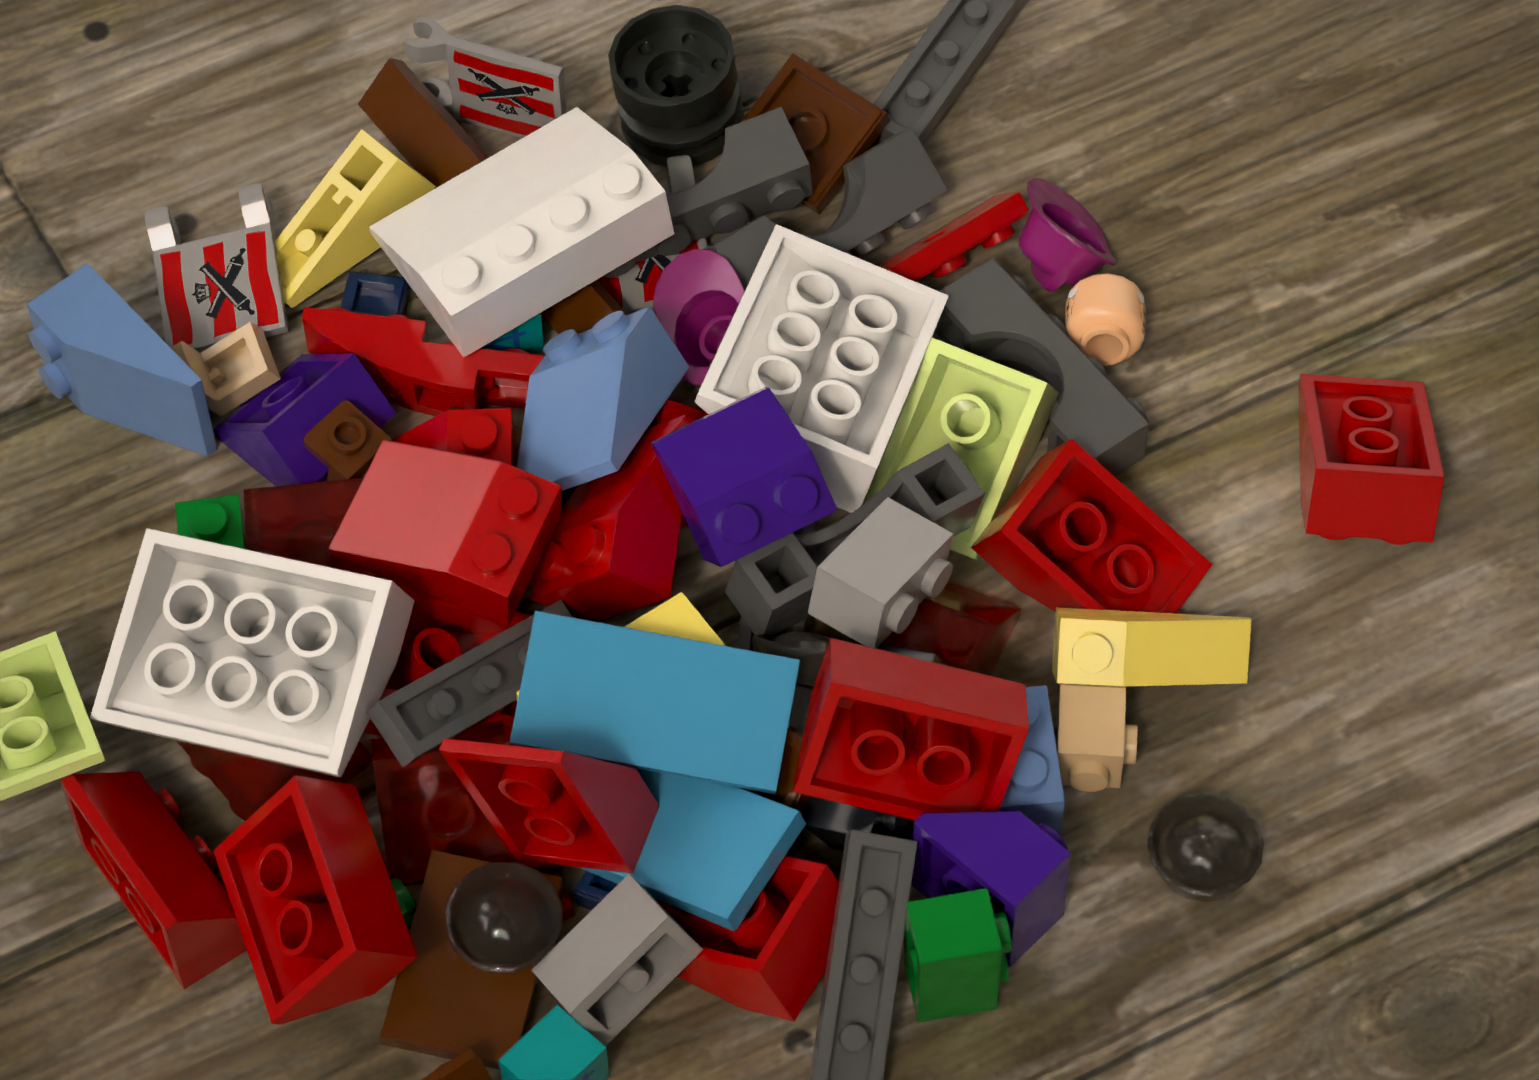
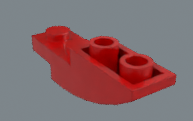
(419, 372)

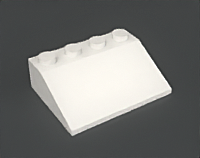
(525, 229)
(833, 348)
(251, 652)

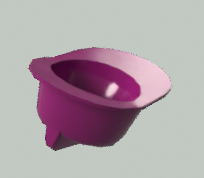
(1061, 238)
(696, 306)

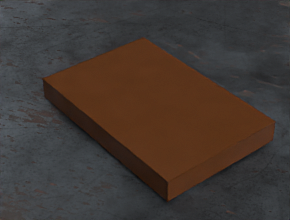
(443, 1001)

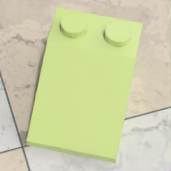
(985, 415)
(41, 718)

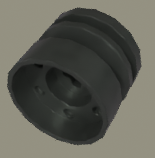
(675, 84)

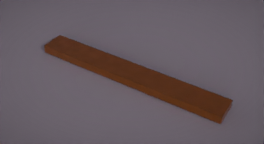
(443, 150)

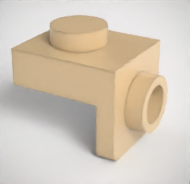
(232, 367)

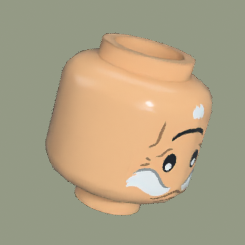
(1106, 317)

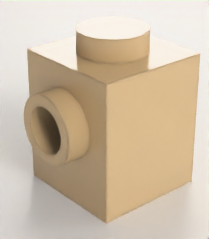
(1093, 736)

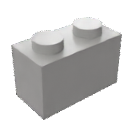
(881, 574)
(616, 960)

